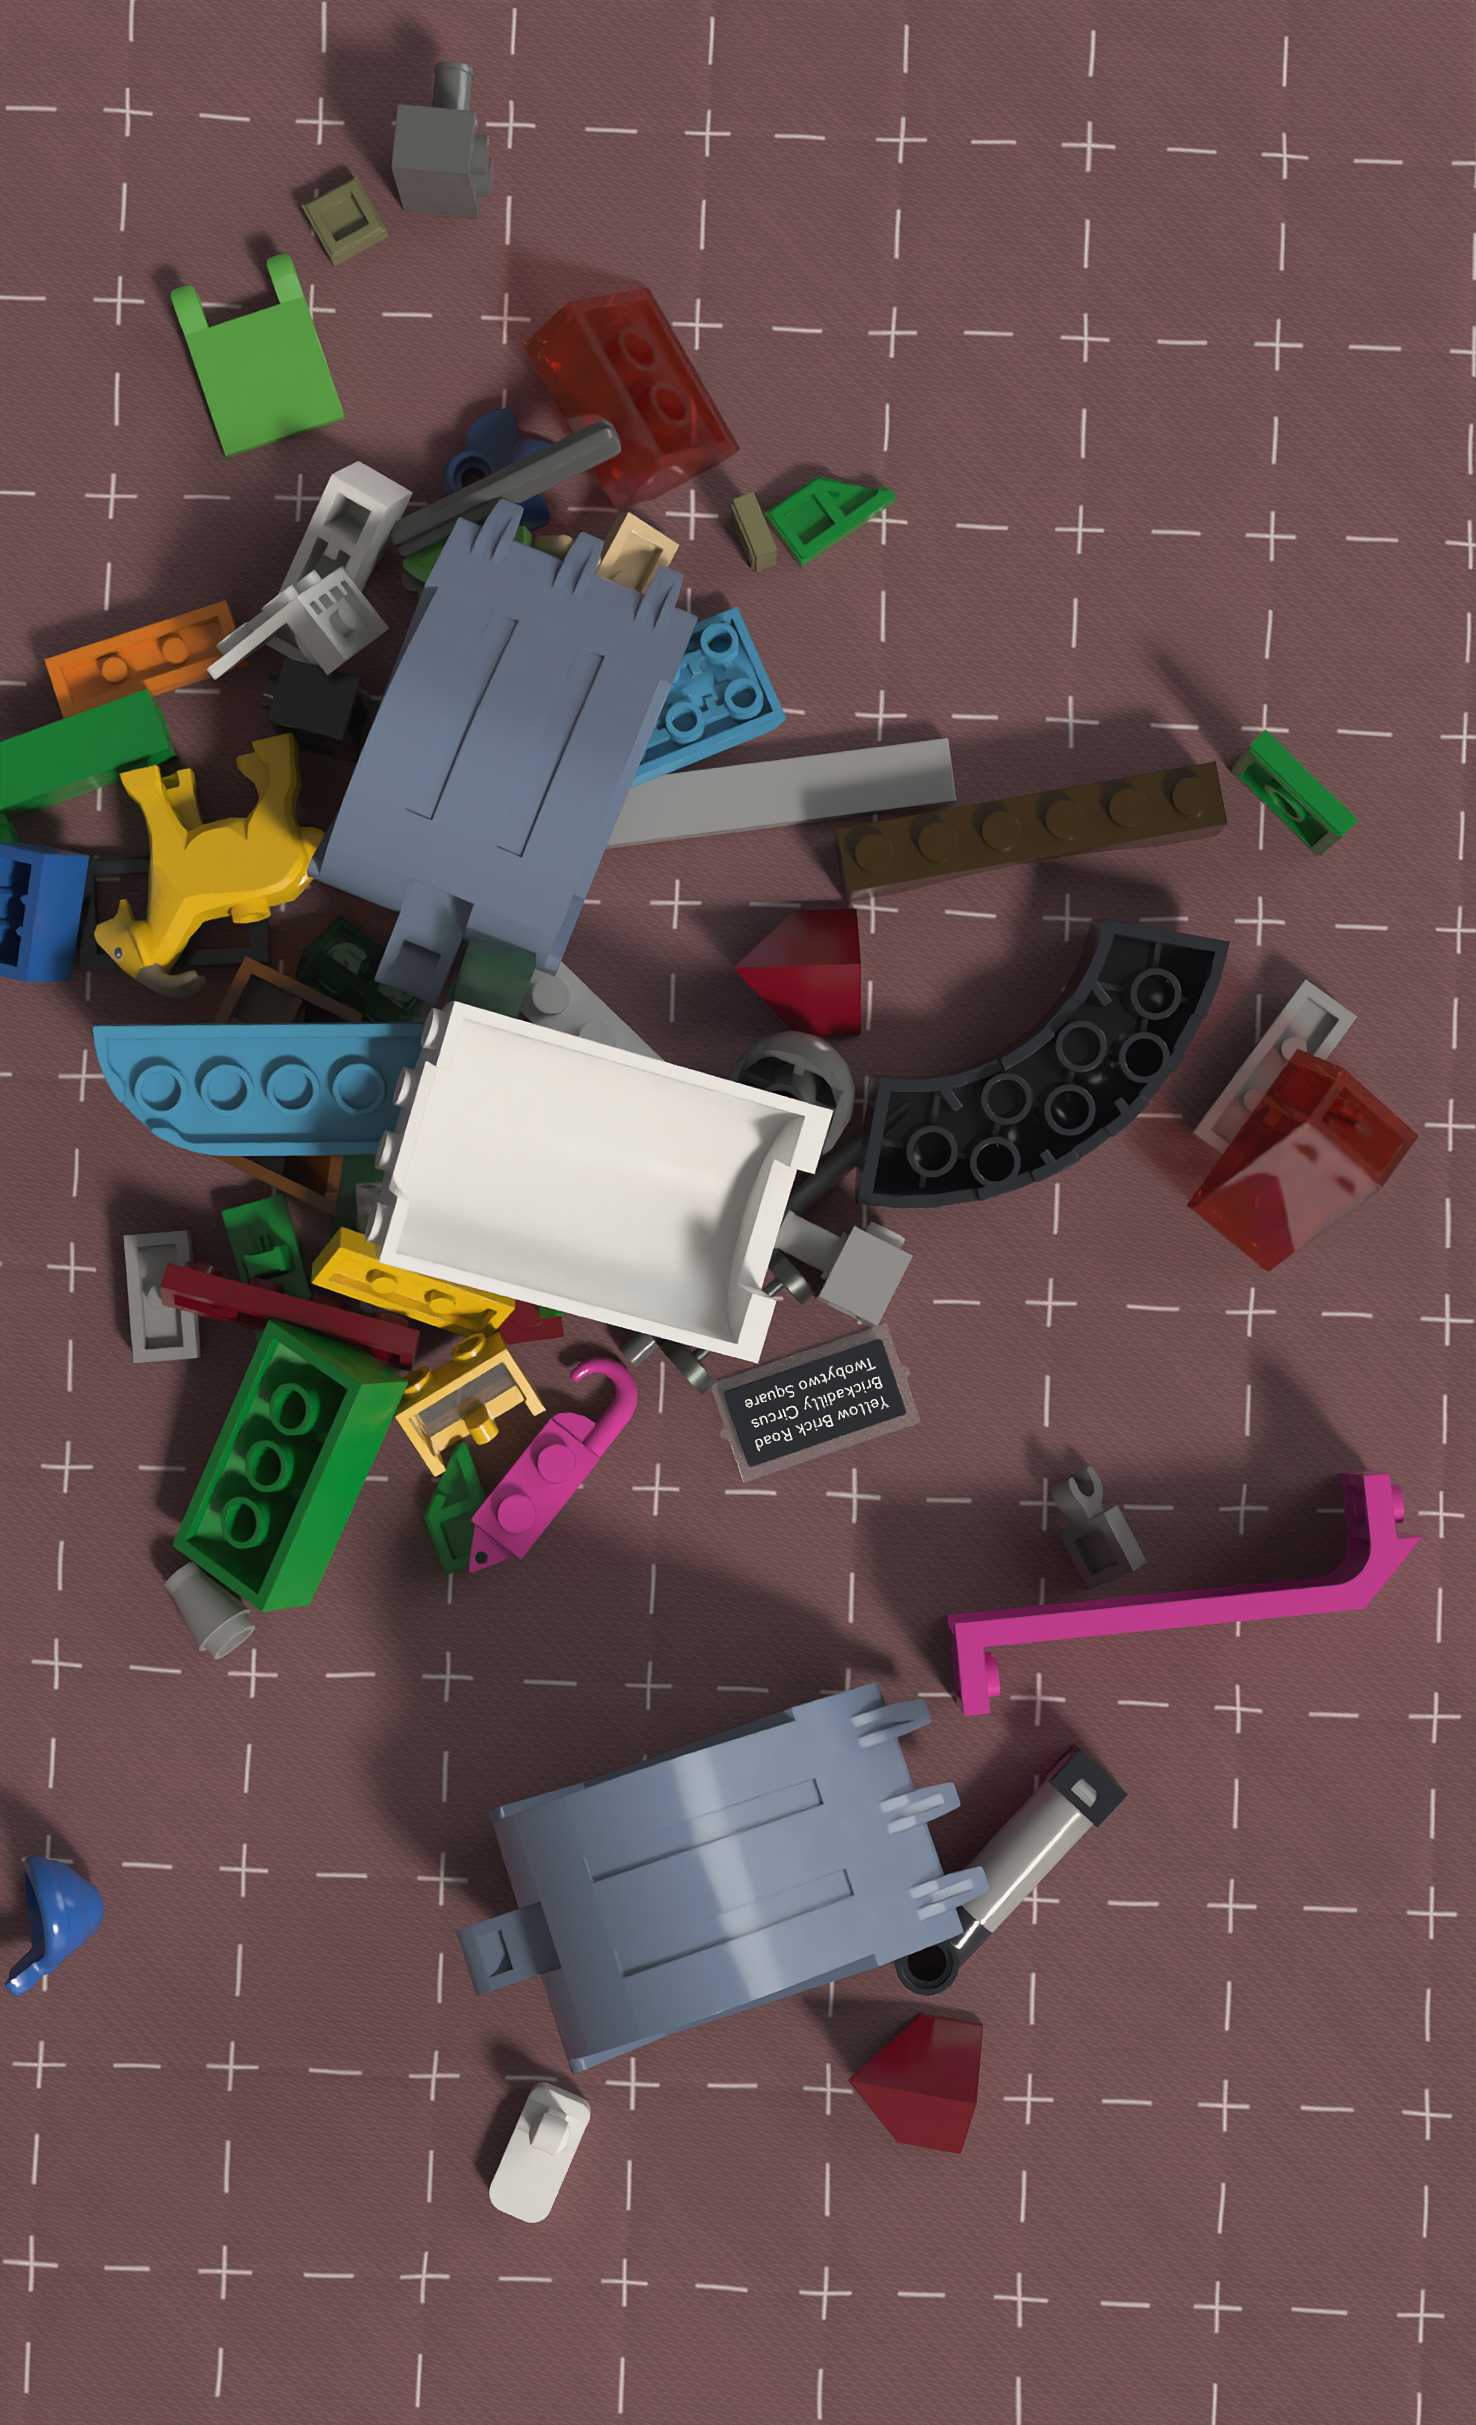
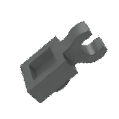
(1096, 1538)

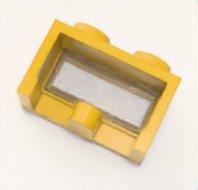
(463, 1397)

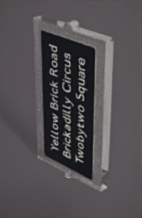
(815, 1403)

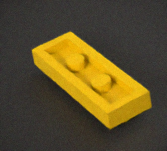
(352, 1269)

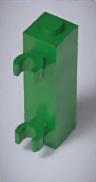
(80, 756)

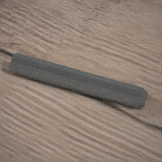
(513, 483)

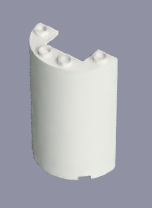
(590, 1179)

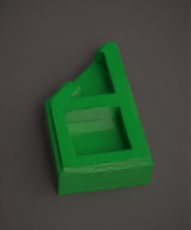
(823, 515)
(450, 1509)

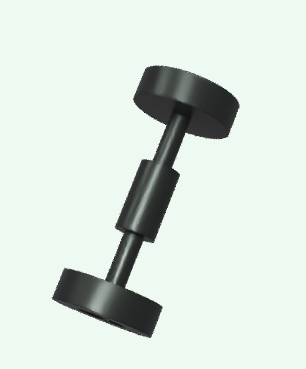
(689, 1363)

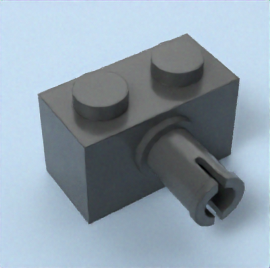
(438, 149)

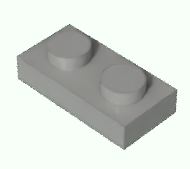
(156, 1329)

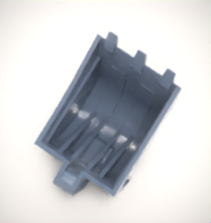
(502, 749)
(722, 1875)

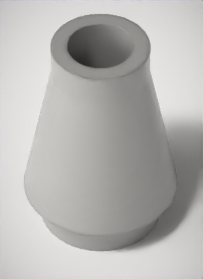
(210, 1612)

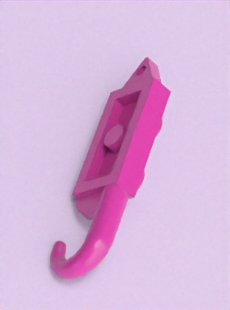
(549, 1471)

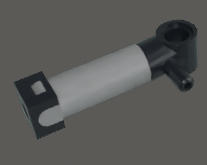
(1021, 1856)

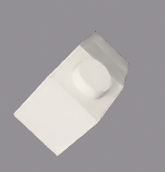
(346, 532)

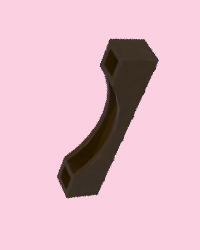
(1030, 828)

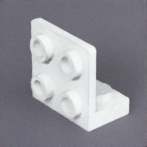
(325, 614)

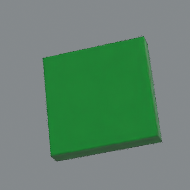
(1293, 794)

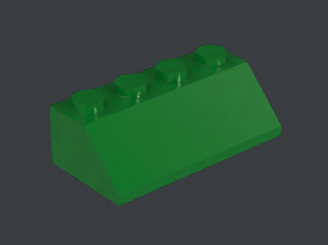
(289, 1465)

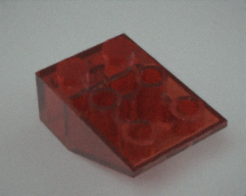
(1301, 1161)

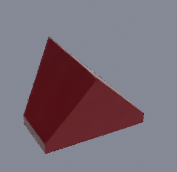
(810, 972)
(926, 2082)

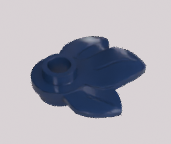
(491, 447)

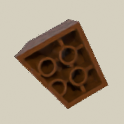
(270, 997)

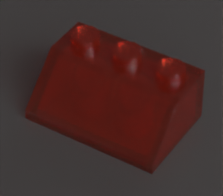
(626, 365)

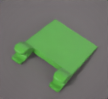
(261, 369)

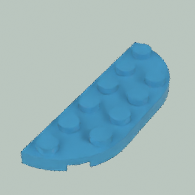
(261, 1083)

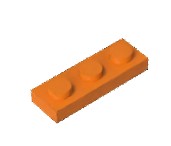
(150, 657)

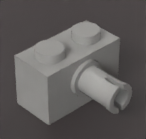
(857, 1268)

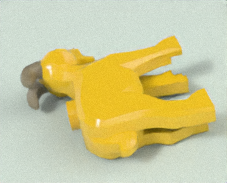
(212, 867)

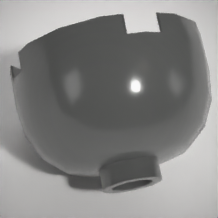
(800, 1069)

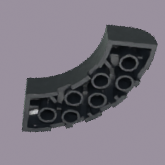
(1054, 1088)

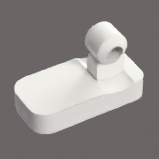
(539, 2152)

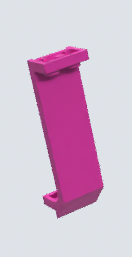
(1370, 1559)

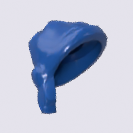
(61, 1916)

